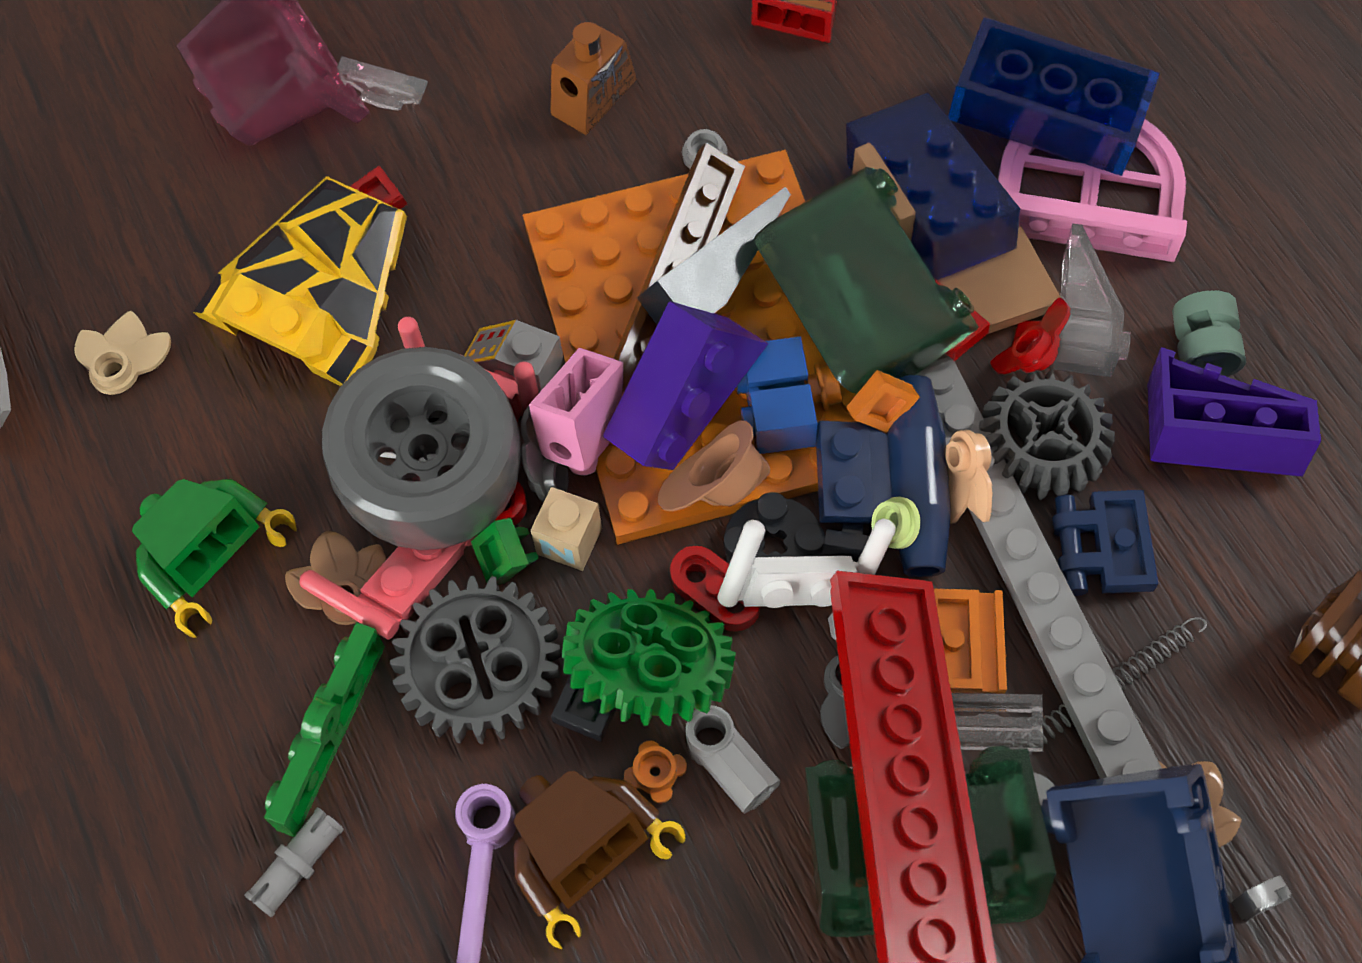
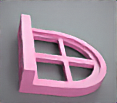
(1106, 227)

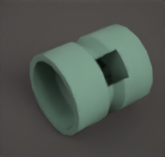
(1209, 331)

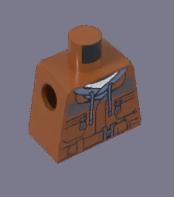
(589, 76)

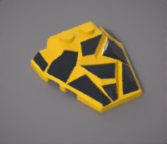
(314, 280)

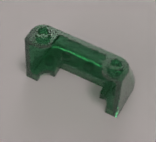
(863, 282)
(1007, 828)

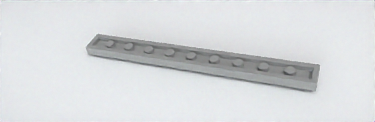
(1047, 603)

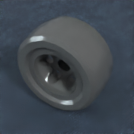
(454, 491)

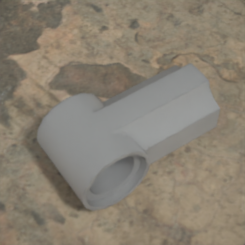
(731, 761)

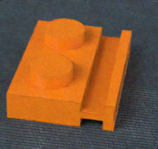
(973, 639)

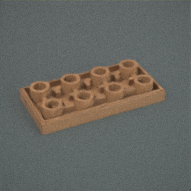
(1007, 286)

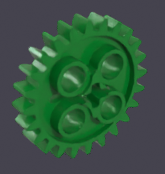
(648, 657)

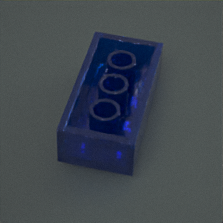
(1053, 96)
(957, 200)

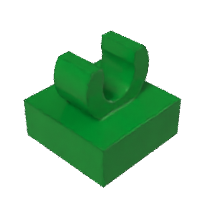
(501, 551)

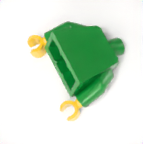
(193, 535)

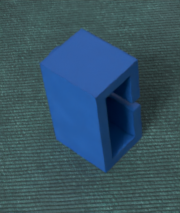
(779, 399)

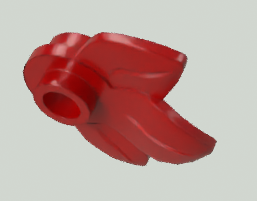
(1034, 342)

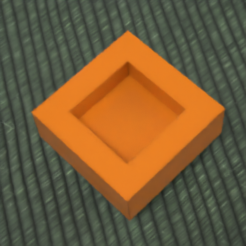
(882, 401)

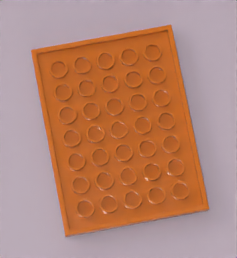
(593, 270)

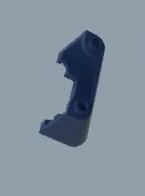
(1145, 867)

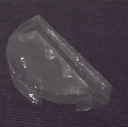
(381, 86)

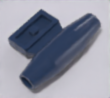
(867, 467)

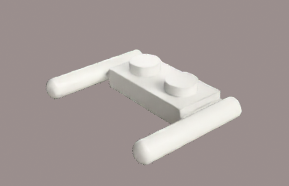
(793, 580)

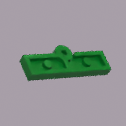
(323, 730)

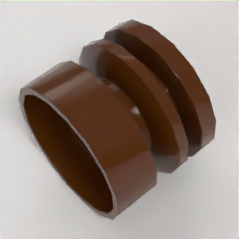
(1336, 632)

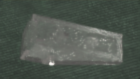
(1094, 333)

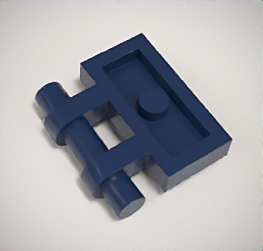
(1121, 540)

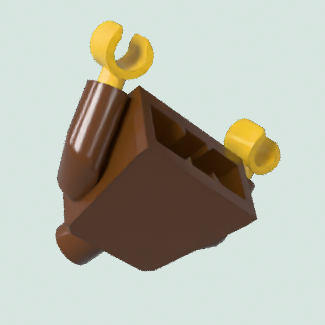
(577, 836)

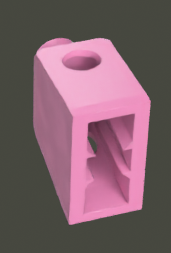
(576, 410)

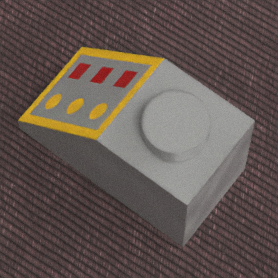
(512, 342)

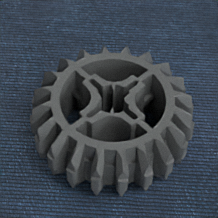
(1056, 457)

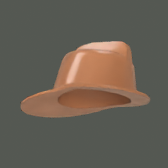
(717, 473)

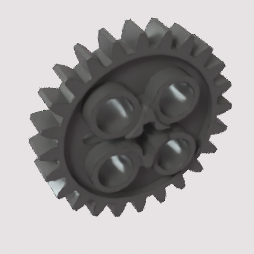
(431, 674)

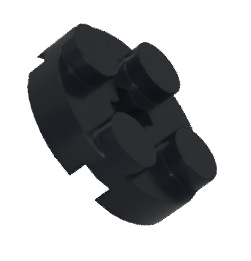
(781, 519)

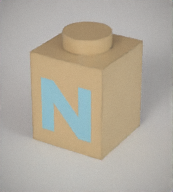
(566, 528)

